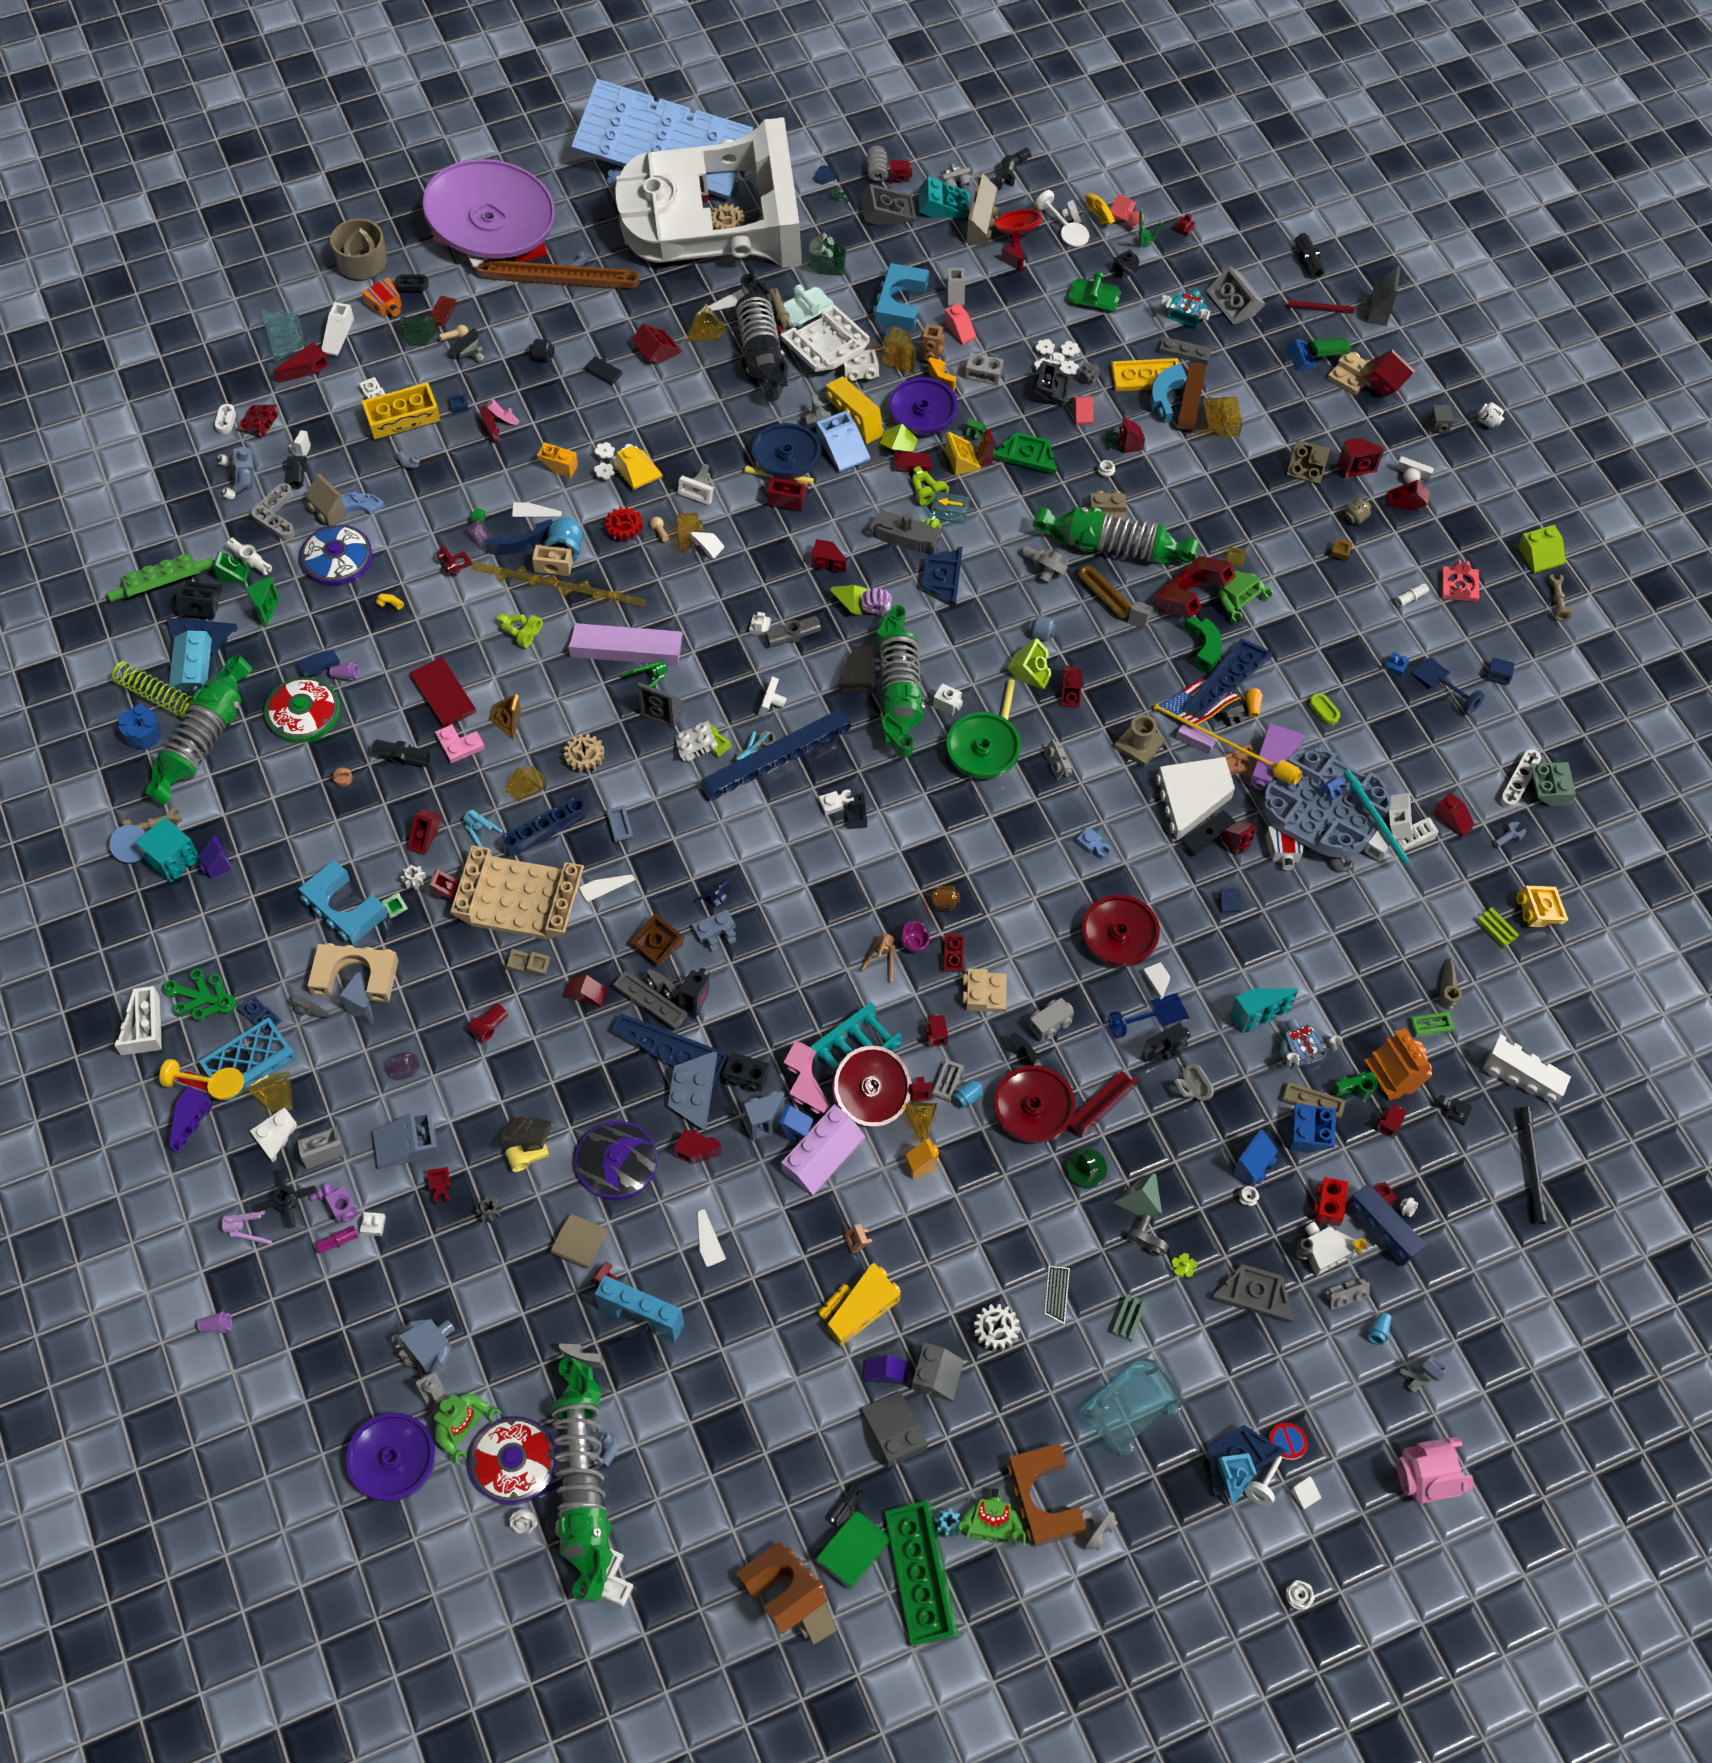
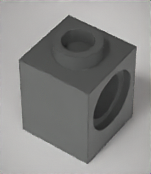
(1441, 418)

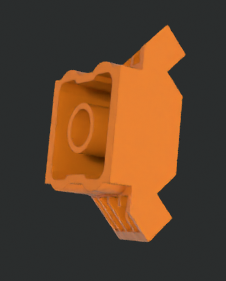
(1400, 1065)

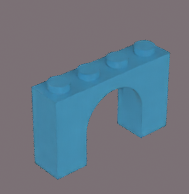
(900, 279)
(350, 924)
(615, 1296)

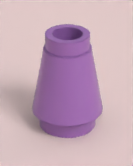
(345, 671)
(215, 1323)

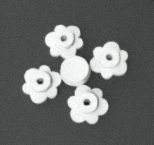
(1057, 358)
(606, 470)

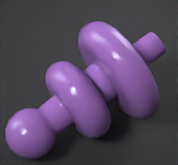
(321, 1193)

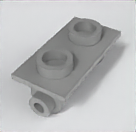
(1055, 756)
(1356, 1291)
(432, 1391)

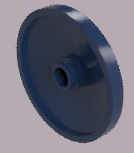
(786, 450)

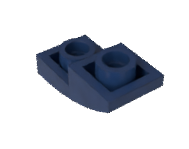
(314, 663)
(257, 1012)

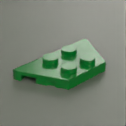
(1027, 452)

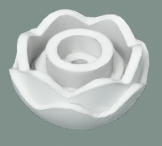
(523, 1521)
(1302, 1588)

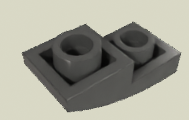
(661, 983)

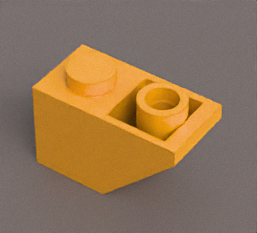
(558, 459)
(922, 1159)

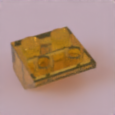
(899, 350)
(1223, 416)

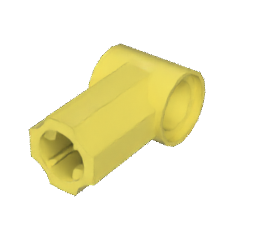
(520, 1160)

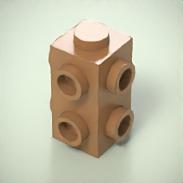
(932, 342)

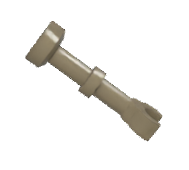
(1562, 613)
(151, 822)

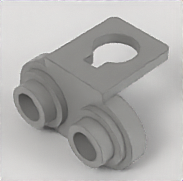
(1196, 1083)
(1096, 1539)

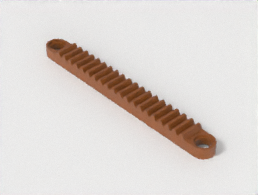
(558, 274)

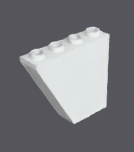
(1194, 792)

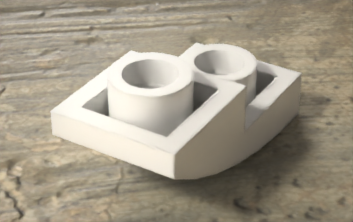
(371, 388)

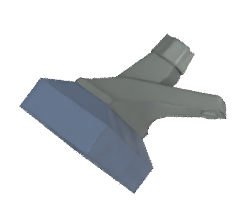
(1432, 1371)

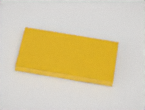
(1138, 373)

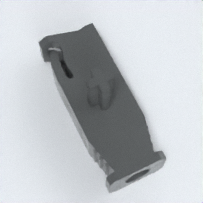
(905, 532)

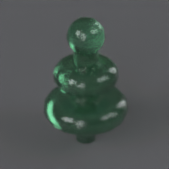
(840, 195)
(1111, 436)

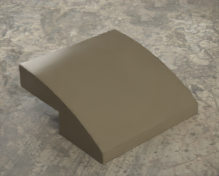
(579, 1241)

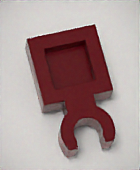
(439, 1181)

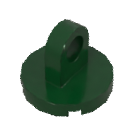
(1086, 1168)

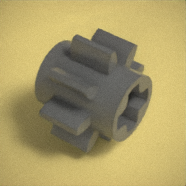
(1089, 372)
(489, 1204)

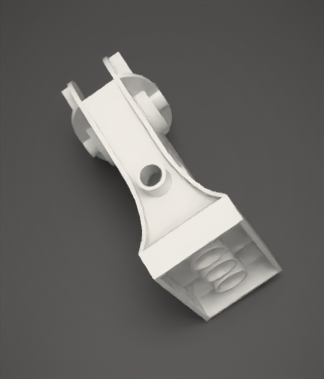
(664, 207)

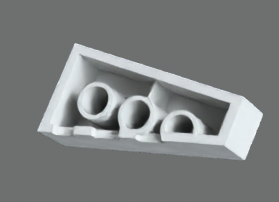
(1525, 1071)

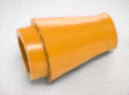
(1253, 701)

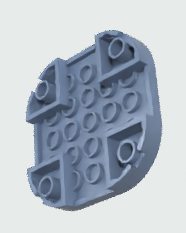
(1327, 826)

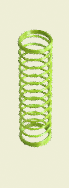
(153, 690)

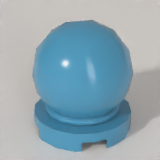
(565, 534)

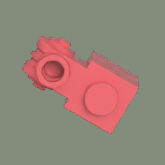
(1123, 208)

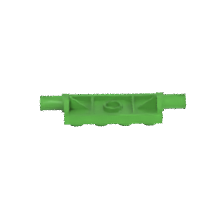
(159, 575)

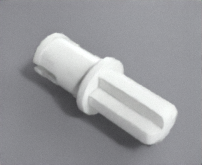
(1411, 595)

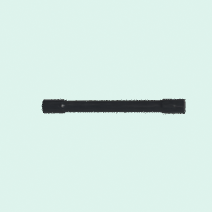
(1538, 1206)

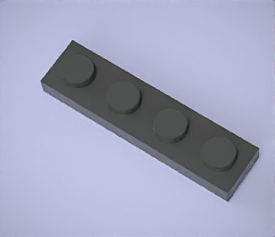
(650, 1000)

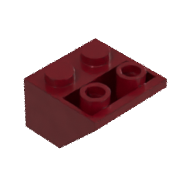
(787, 493)

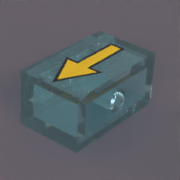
(950, 507)

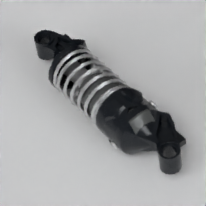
(760, 337)

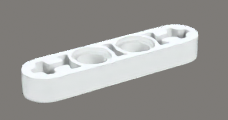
(1519, 778)

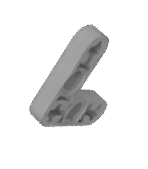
(269, 512)

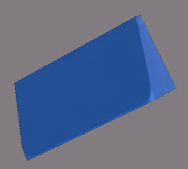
(1301, 355)

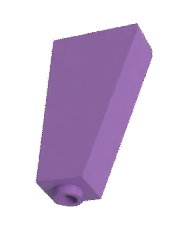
(1277, 746)

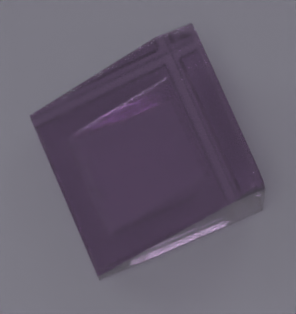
(478, 532)

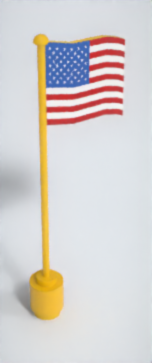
(1175, 708)

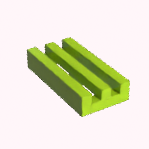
(1500, 925)

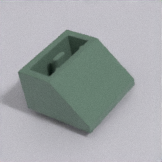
(1554, 783)

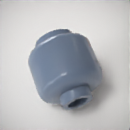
(1042, 627)

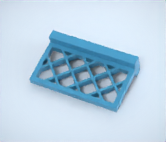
(268, 1066)

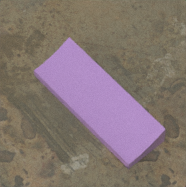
(625, 644)

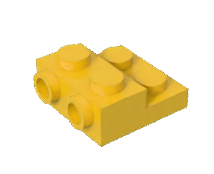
(1541, 906)

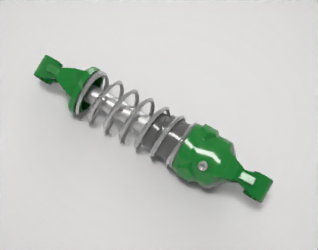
(582, 1518)

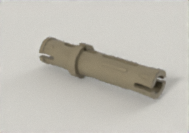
(782, 314)

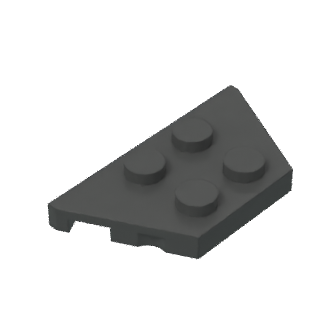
(1257, 1292)

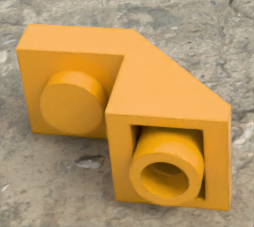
(937, 371)

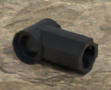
(296, 467)

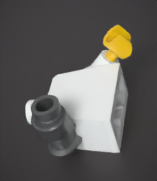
(1327, 1248)

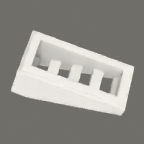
(1426, 828)

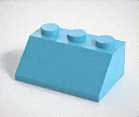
(190, 660)

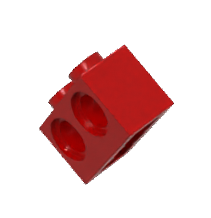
(1334, 1202)

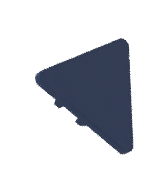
(716, 895)

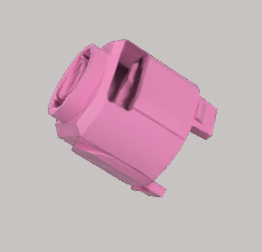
(1432, 1471)

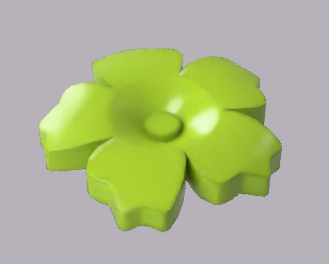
(1183, 1266)

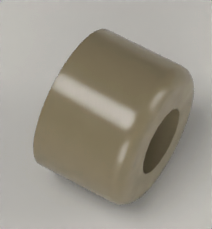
(357, 238)

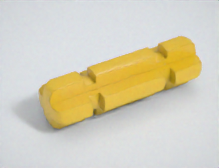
(834, 1302)

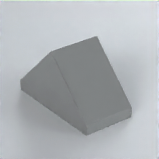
(1140, 614)

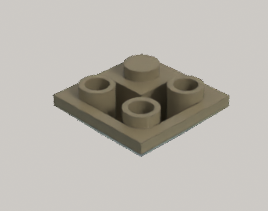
(1308, 461)

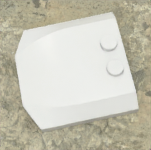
(827, 340)

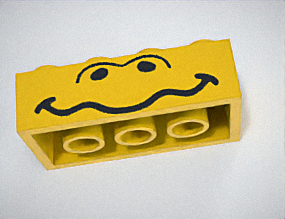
(401, 410)

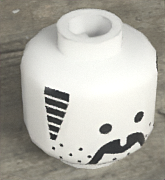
(1490, 415)

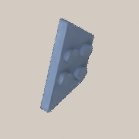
(693, 1088)

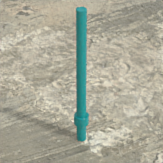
(1356, 787)

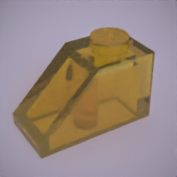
(686, 524)

